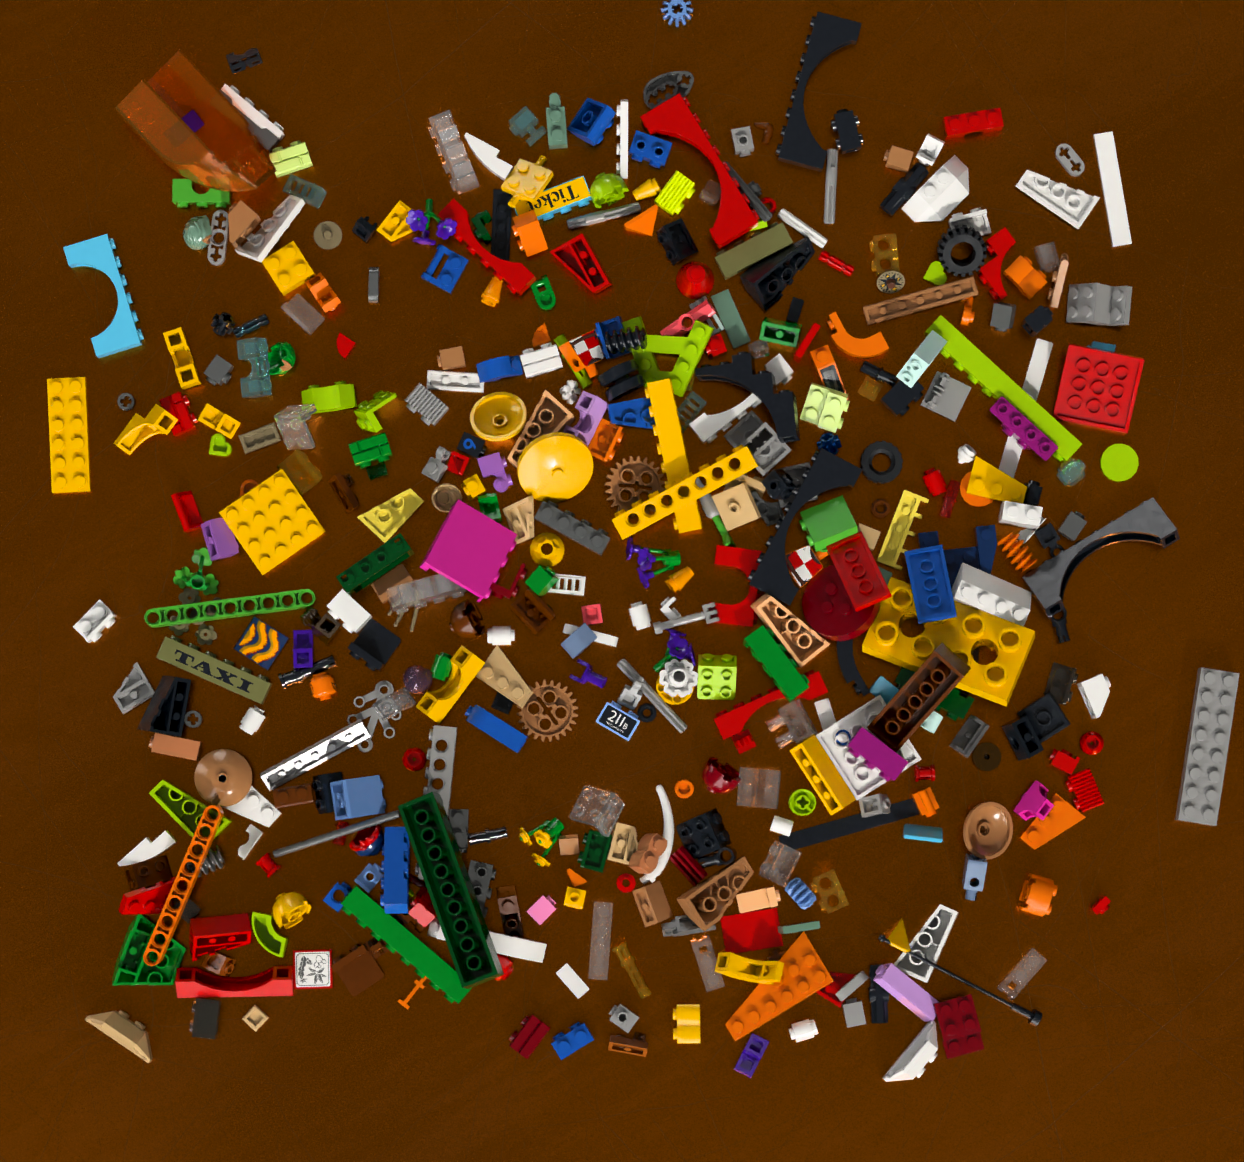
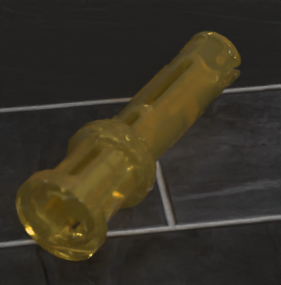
(627, 961)

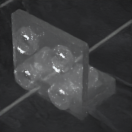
(293, 426)
(597, 809)

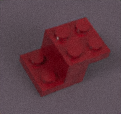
(958, 1026)

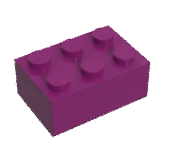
(876, 755)

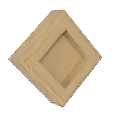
(255, 1018)

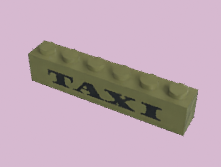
(214, 670)

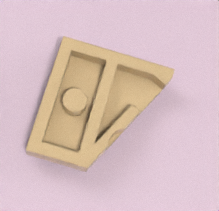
(521, 519)

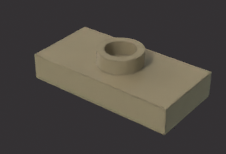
(259, 438)

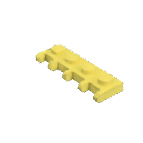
(900, 528)

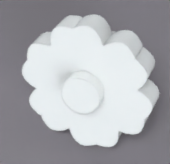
(678, 678)

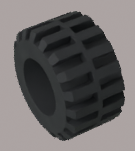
(966, 265)

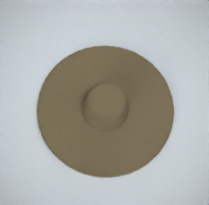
(327, 235)

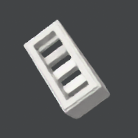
(580, 592)

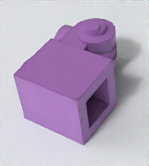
(494, 466)

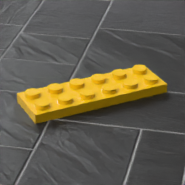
(68, 435)

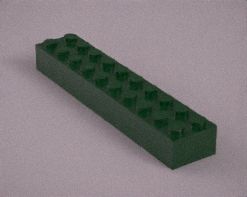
(450, 890)

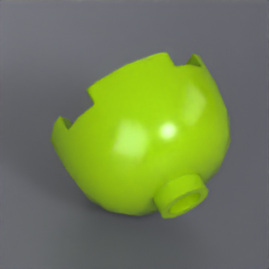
(607, 189)

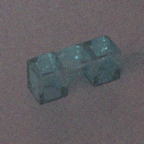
(258, 382)

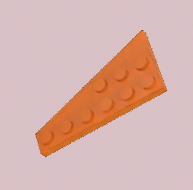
(801, 977)

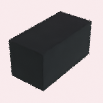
(795, 310)

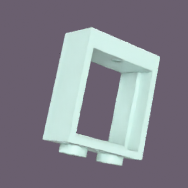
(921, 358)

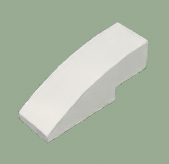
(488, 157)
(147, 849)

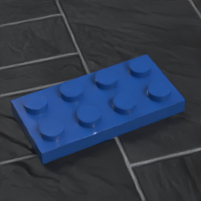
(930, 584)

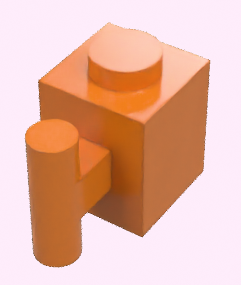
(925, 802)

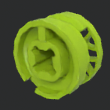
(802, 802)

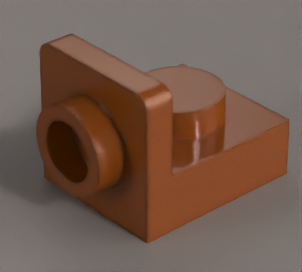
(219, 964)

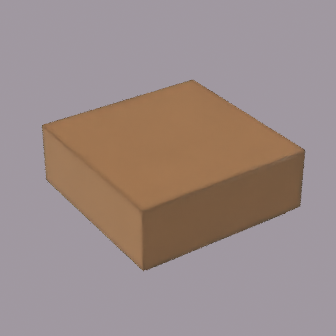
(569, 844)

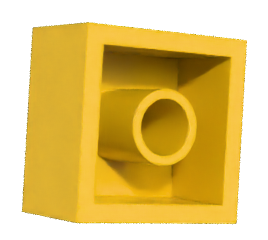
(288, 268)

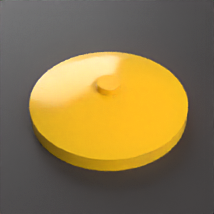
(555, 467)

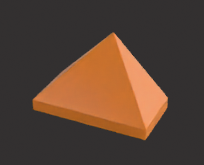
(644, 222)

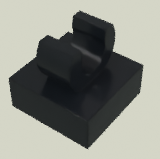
(364, 229)

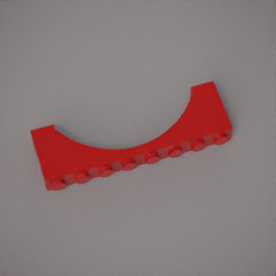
(676, 120)

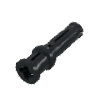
(297, 675)

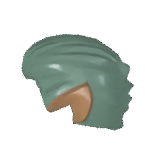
(197, 232)

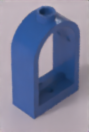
(495, 728)

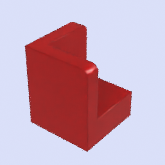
(458, 464)

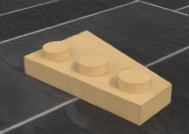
(504, 678)

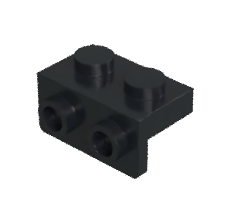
(322, 790)

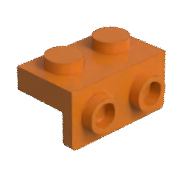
(605, 440)

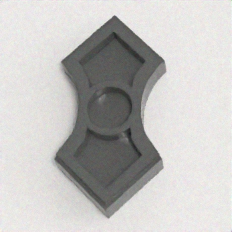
(769, 511)

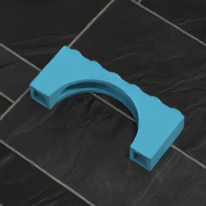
(123, 331)

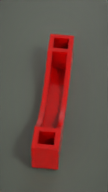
(513, 273)
(734, 721)
(200, 984)

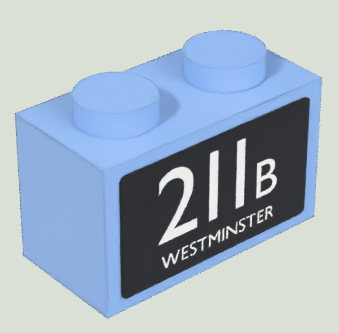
(617, 720)

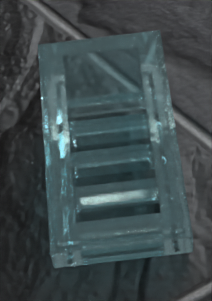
(315, 196)
(699, 400)

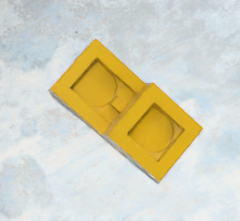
(218, 421)

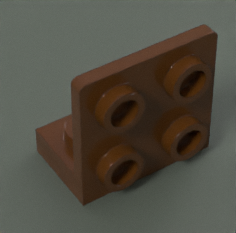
(147, 873)

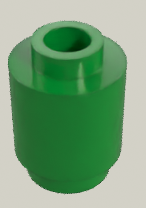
(441, 666)

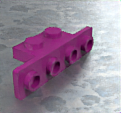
(1019, 427)

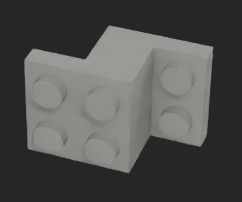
(1099, 304)
(761, 441)

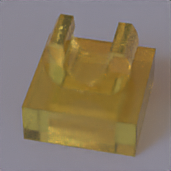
(870, 388)

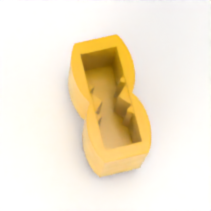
(687, 1023)

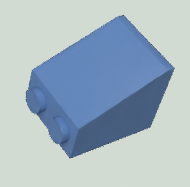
(357, 797)

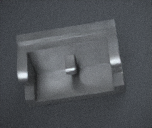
(969, 736)

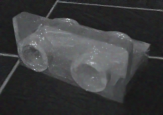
(779, 863)

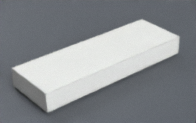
(454, 381)

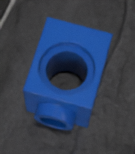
(330, 899)

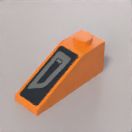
(826, 368)

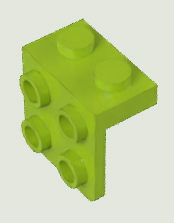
(365, 410)
(716, 676)

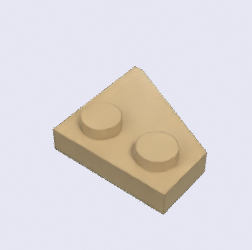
(622, 843)

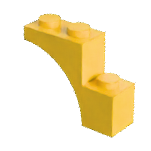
(139, 429)

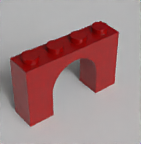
(744, 560)

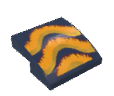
(260, 643)

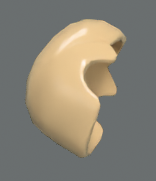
(445, 496)

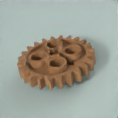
(636, 469)
(562, 700)

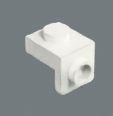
(929, 150)

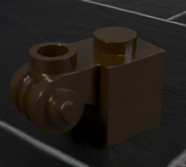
(323, 627)

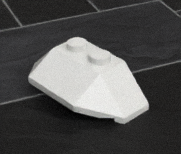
(940, 193)
(915, 1056)

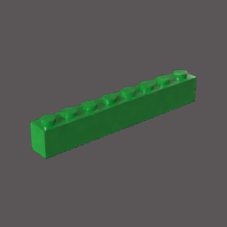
(405, 943)

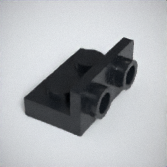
(676, 241)

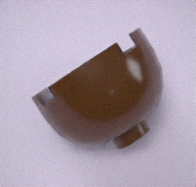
(465, 620)

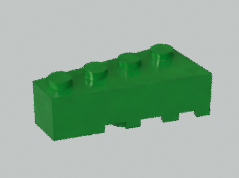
(776, 663)

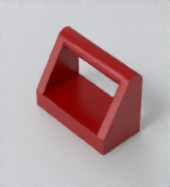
(187, 511)

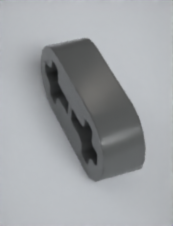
(373, 287)

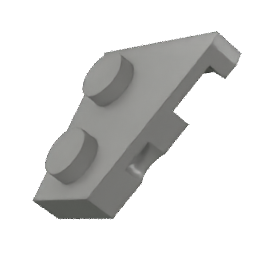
(134, 690)

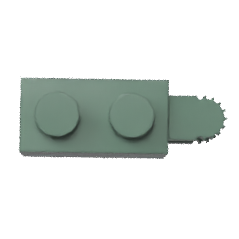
(556, 123)

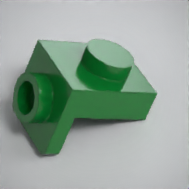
(489, 506)

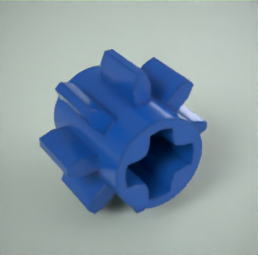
(830, 443)

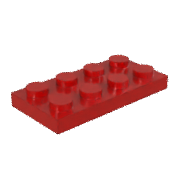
(858, 571)

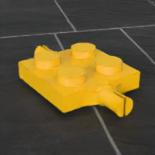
(527, 181)

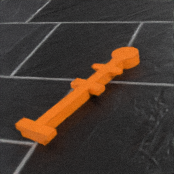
(419, 984)

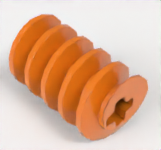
(1017, 551)

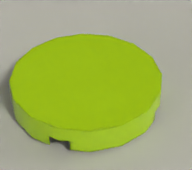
(1119, 462)

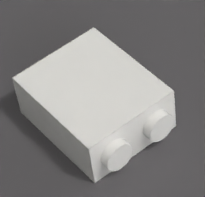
(1020, 515)

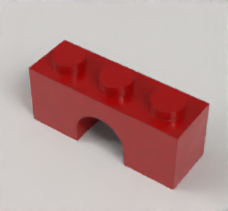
(978, 121)

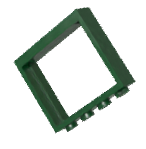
(375, 565)

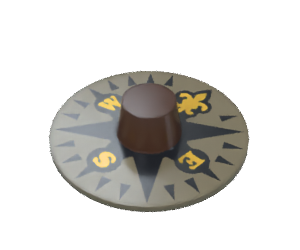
(890, 282)

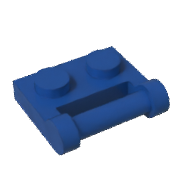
(450, 272)

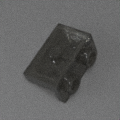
(1060, 682)

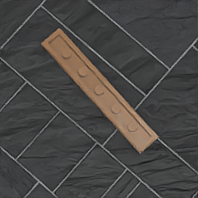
(920, 300)

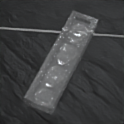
(600, 940)

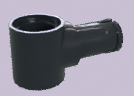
(1060, 627)
(717, 857)

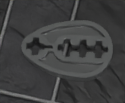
(669, 79)

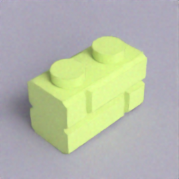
(290, 158)

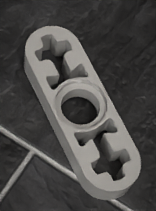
(222, 252)

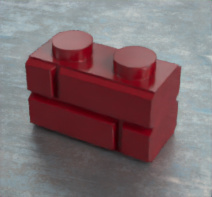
(529, 1035)

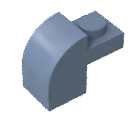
(579, 640)

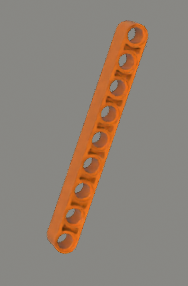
(176, 891)

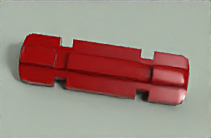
(836, 263)

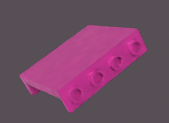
(470, 549)

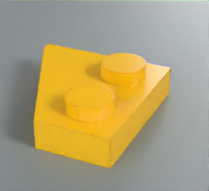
(395, 223)

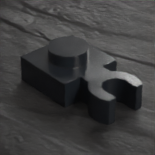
(1048, 537)

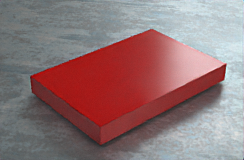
(751, 931)

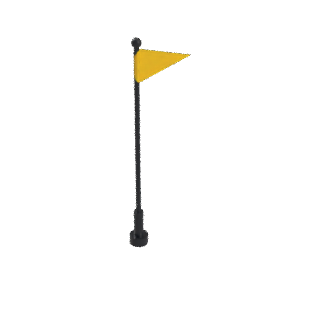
(899, 940)

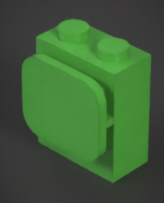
(827, 523)

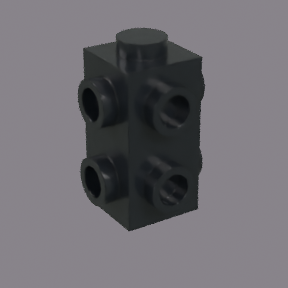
(845, 125)

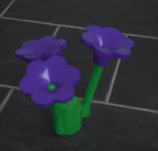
(645, 560)

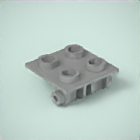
(946, 396)

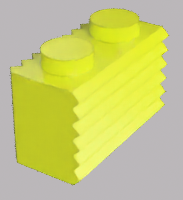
(674, 193)

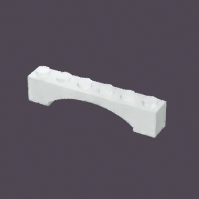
(709, 425)

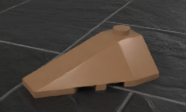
(711, 897)

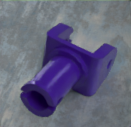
(589, 675)

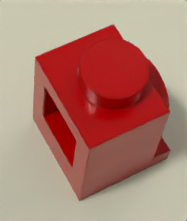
(715, 347)
(1063, 761)

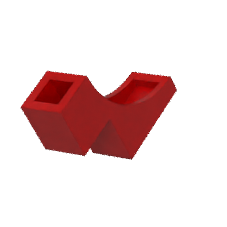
(991, 272)

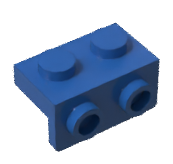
(609, 325)

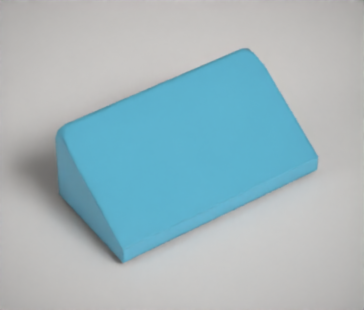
(883, 688)
(923, 833)

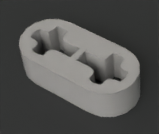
(1066, 162)
(851, 986)

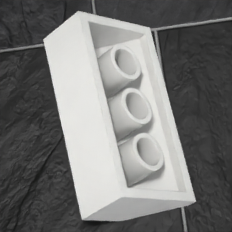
(991, 595)

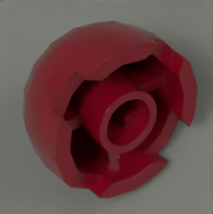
(720, 777)

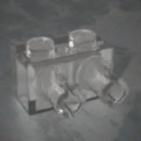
(797, 721)

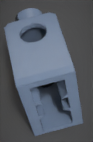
(973, 868)

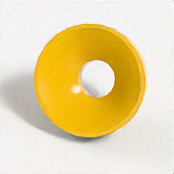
(551, 559)

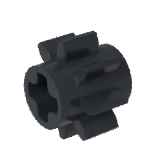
(223, 324)

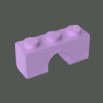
(591, 412)

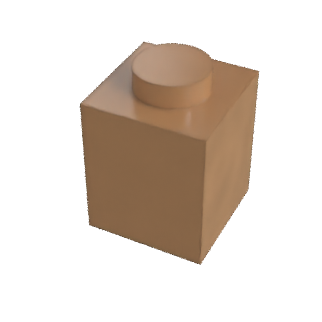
(898, 158)
(451, 358)

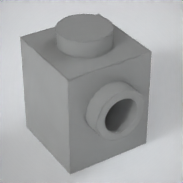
(742, 141)
(623, 1017)

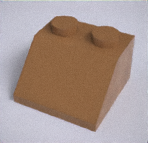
(241, 222)

